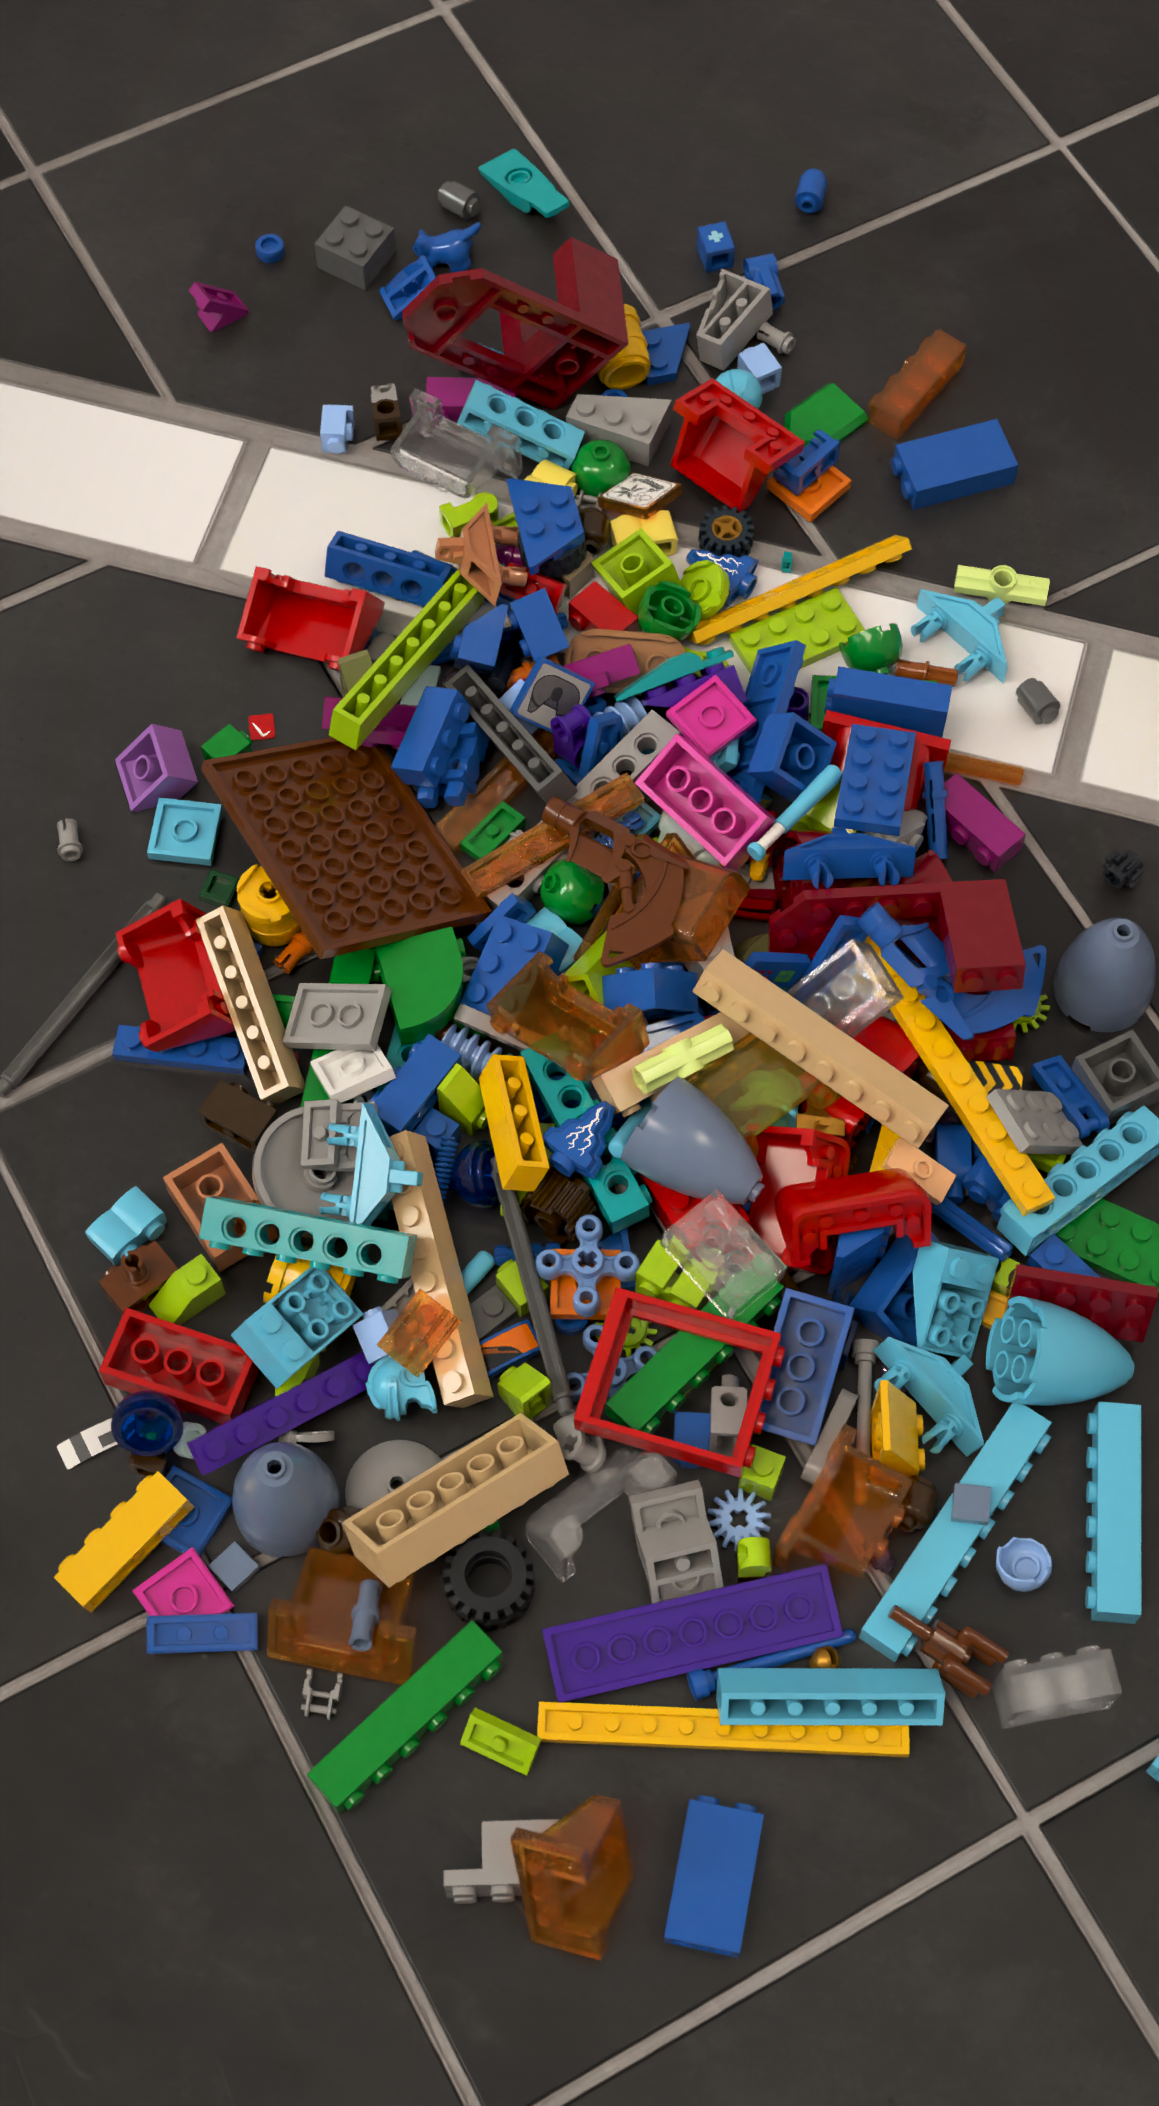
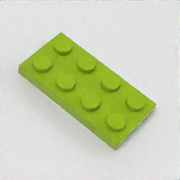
(815, 622)

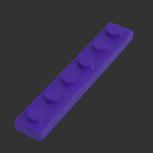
(280, 1413)

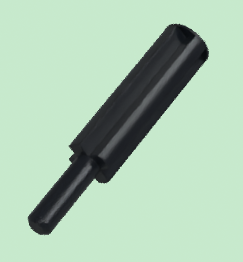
(504, 664)

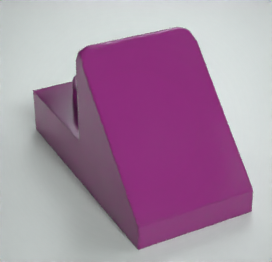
(217, 305)

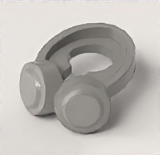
(311, 1436)

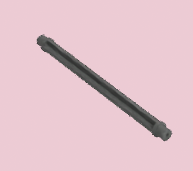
(70, 1006)
(535, 1296)

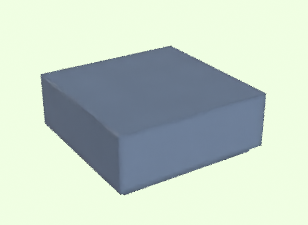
(971, 1504)
(234, 1567)

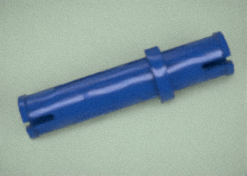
(935, 808)

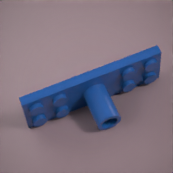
(767, 694)

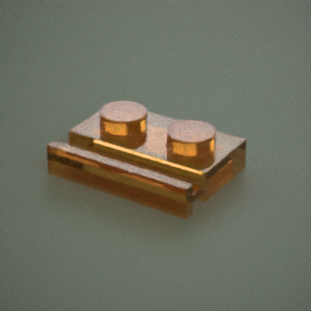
(419, 1333)

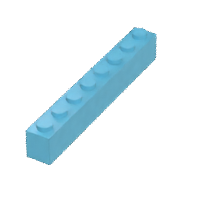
(950, 1543)

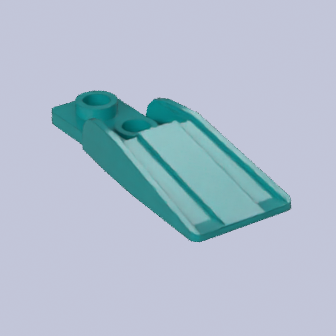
(523, 184)
(673, 669)

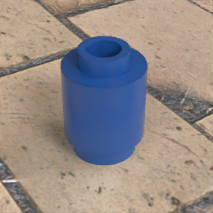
(811, 191)

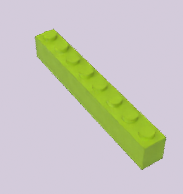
(404, 661)

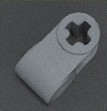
(578, 1445)

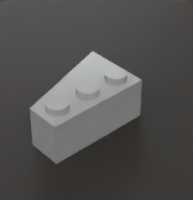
(627, 421)

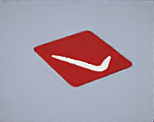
(261, 726)

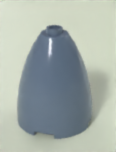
(1106, 975)
(693, 1147)
(283, 1498)

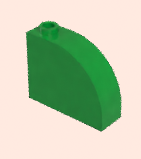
(424, 981)

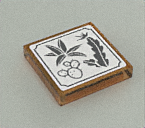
(640, 495)

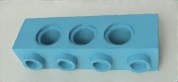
(538, 432)

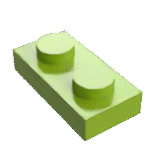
(500, 1741)

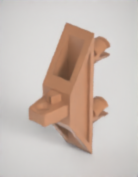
(477, 555)

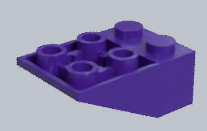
(667, 697)

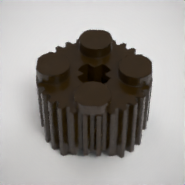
(558, 1206)

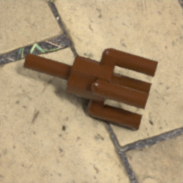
(952, 1651)

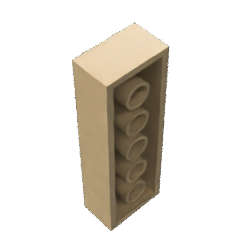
(455, 1499)

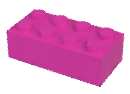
(705, 801)

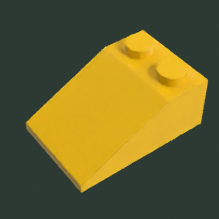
(896, 1430)

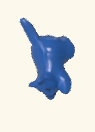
(447, 248)

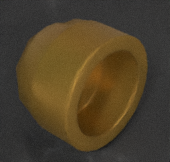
(825, 1658)

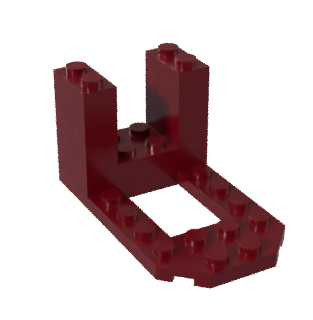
(545, 342)
(970, 920)

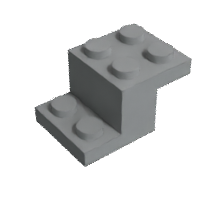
(675, 1541)
(498, 1871)

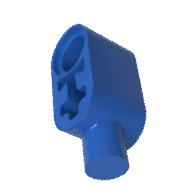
(953, 1152)

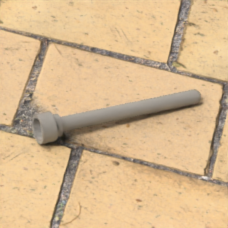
(864, 1359)

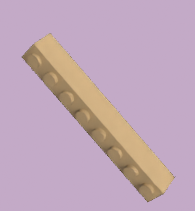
(820, 1048)
(437, 1272)

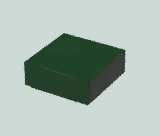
(219, 889)

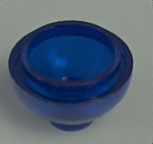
(473, 1175)
(147, 1423)

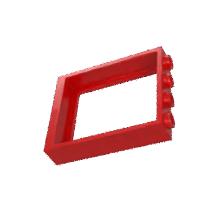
(631, 1305)

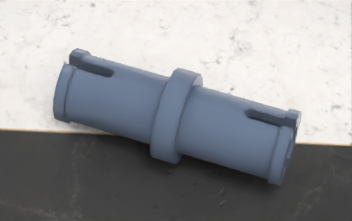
(365, 1615)

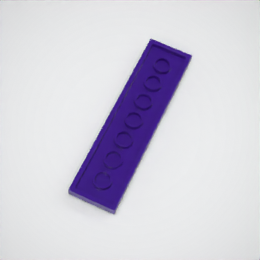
(692, 1632)

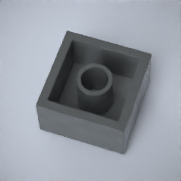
(355, 247)
(1119, 1075)

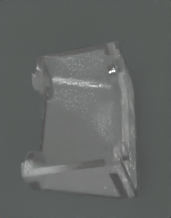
(556, 1525)

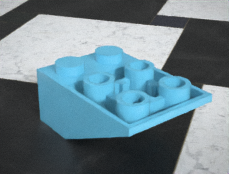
(950, 1297)
(296, 1325)

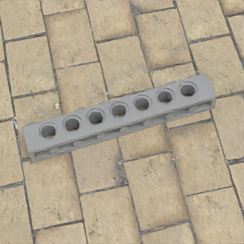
(650, 733)

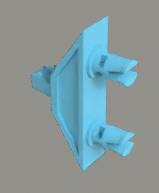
(969, 625)
(376, 1172)
(937, 1389)

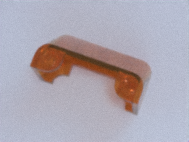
(565, 1023)

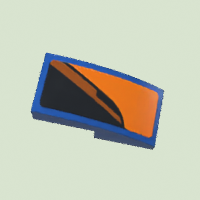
(509, 1347)

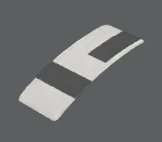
(87, 1444)

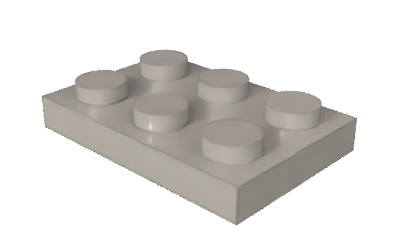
(337, 1016)
(1035, 1121)

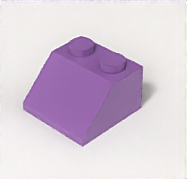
(155, 767)

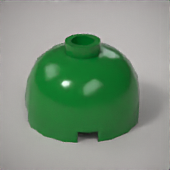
(600, 466)
(668, 611)
(873, 649)
(571, 891)

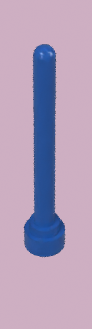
(705, 1681)

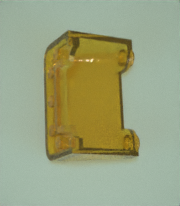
(758, 1086)

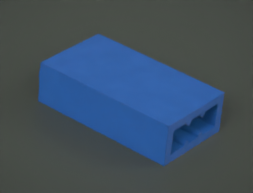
(954, 464)
(890, 700)
(714, 1877)

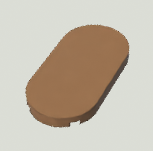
(648, 648)

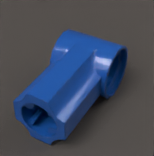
(764, 270)

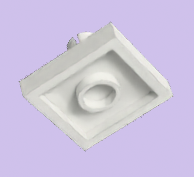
(352, 1073)

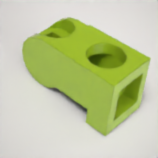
(455, 518)

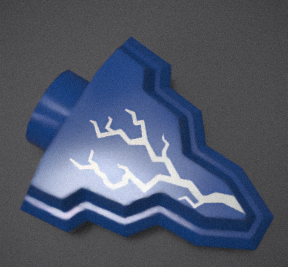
(739, 571)
(580, 1142)

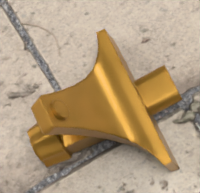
(820, 1120)

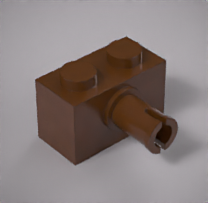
(137, 1278)

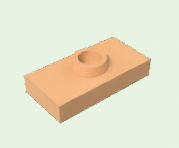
(922, 1168)

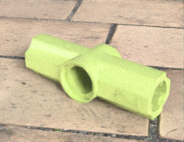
(1014, 586)
(682, 1058)

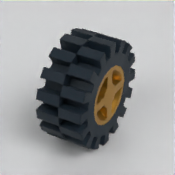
(724, 524)

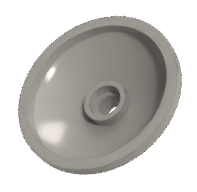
(384, 1464)

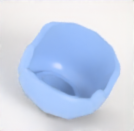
(1023, 1564)

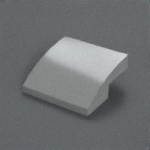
(315, 1151)

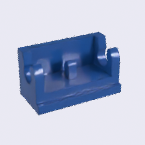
(809, 464)

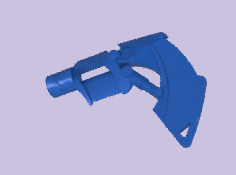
(959, 1011)

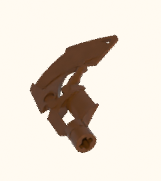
(651, 919)

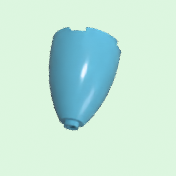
(1071, 1360)

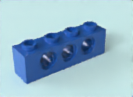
(385, 569)

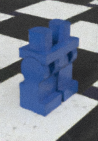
(461, 769)

